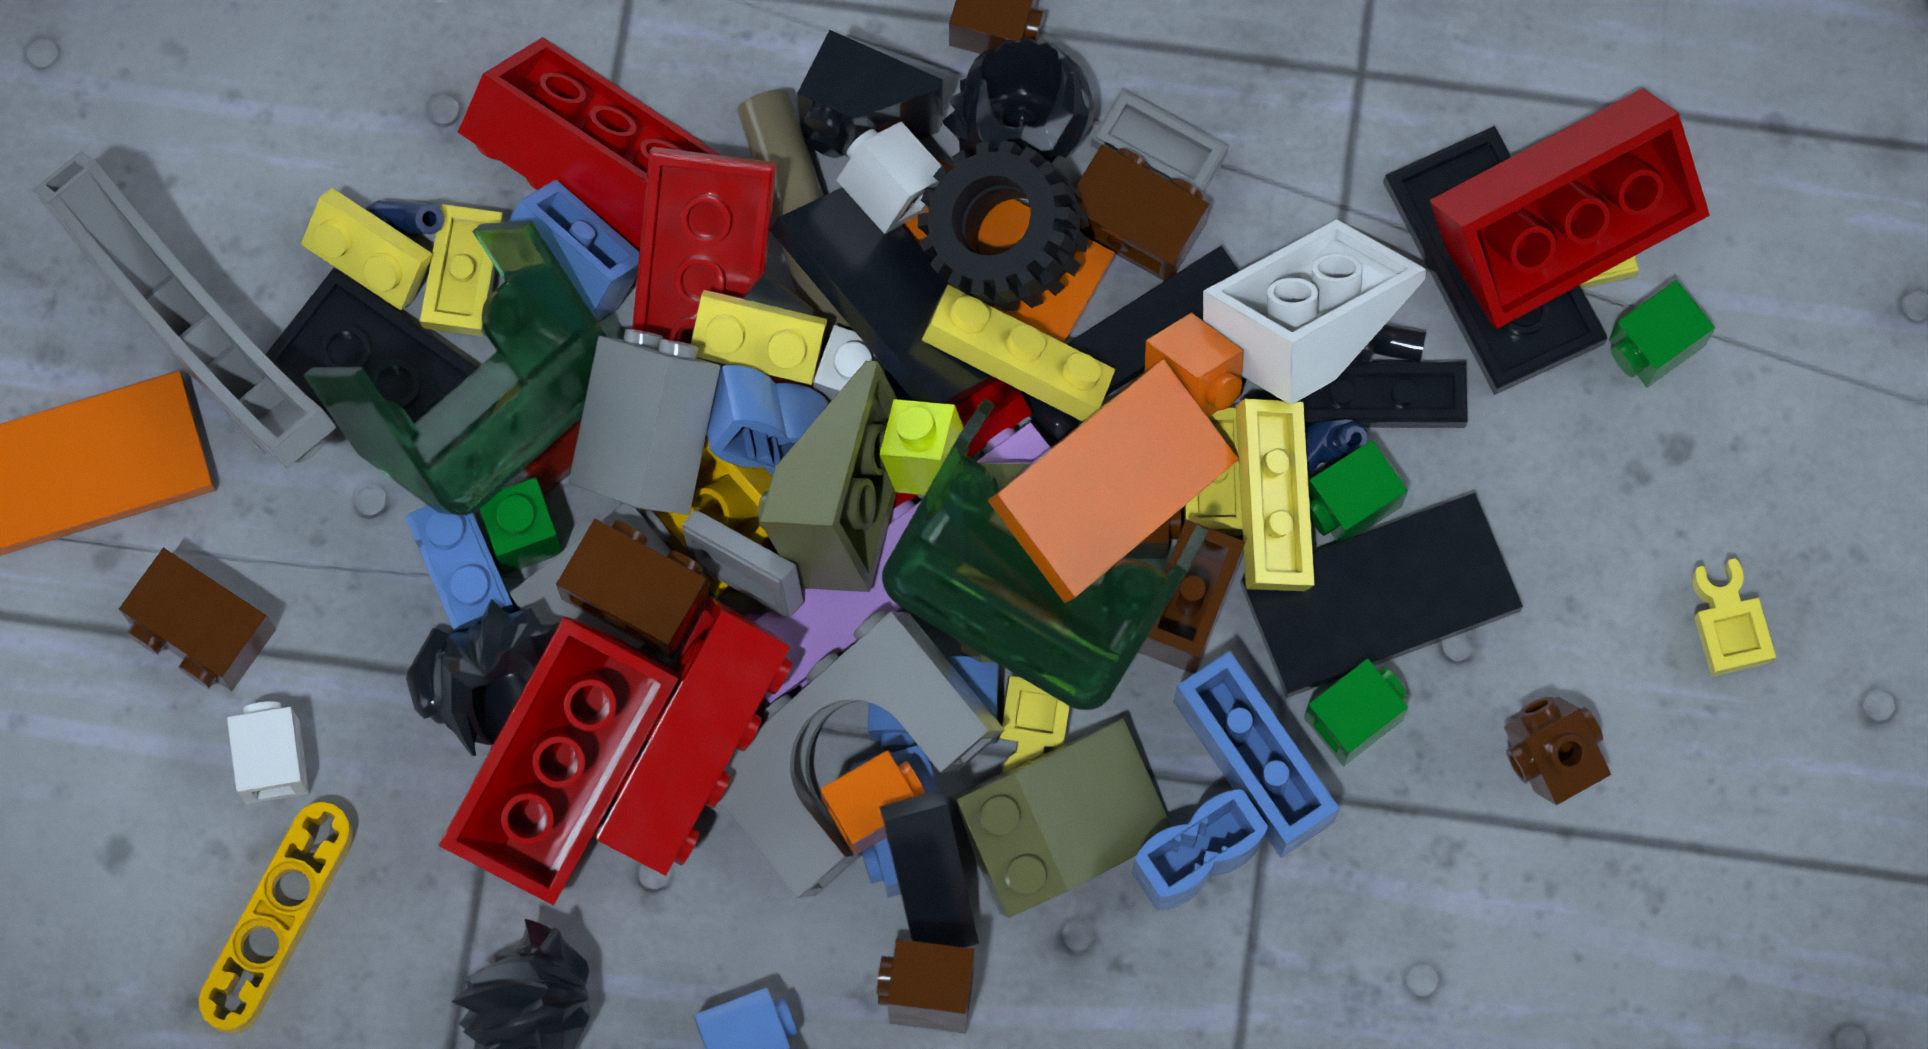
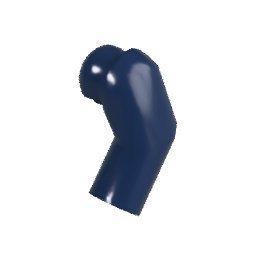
(409, 217)
(1332, 441)

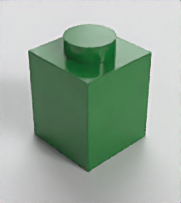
(1660, 334)
(1355, 494)
(520, 526)
(1357, 710)

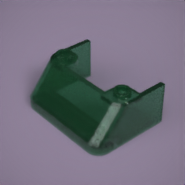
(502, 410)
(997, 601)

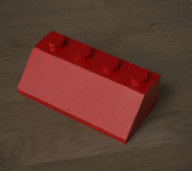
(574, 126)
(1571, 206)
(708, 715)
(559, 759)

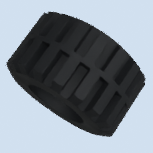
(966, 198)

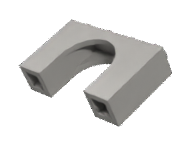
(771, 780)

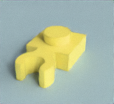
(1732, 630)
(1031, 721)

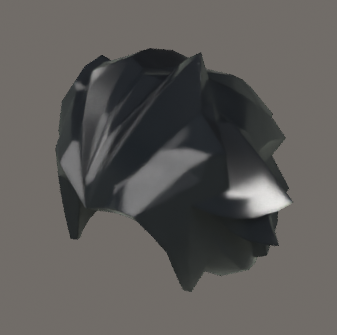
(1023, 97)
(486, 672)
(529, 995)

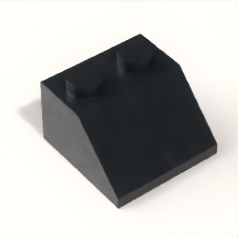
(862, 90)

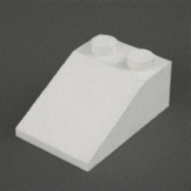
(1310, 307)

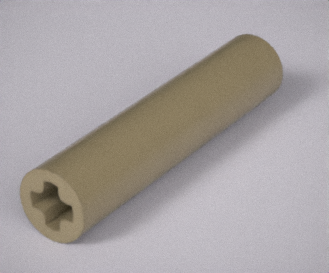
(777, 137)

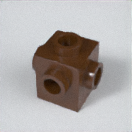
(1556, 748)

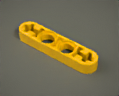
(285, 921)

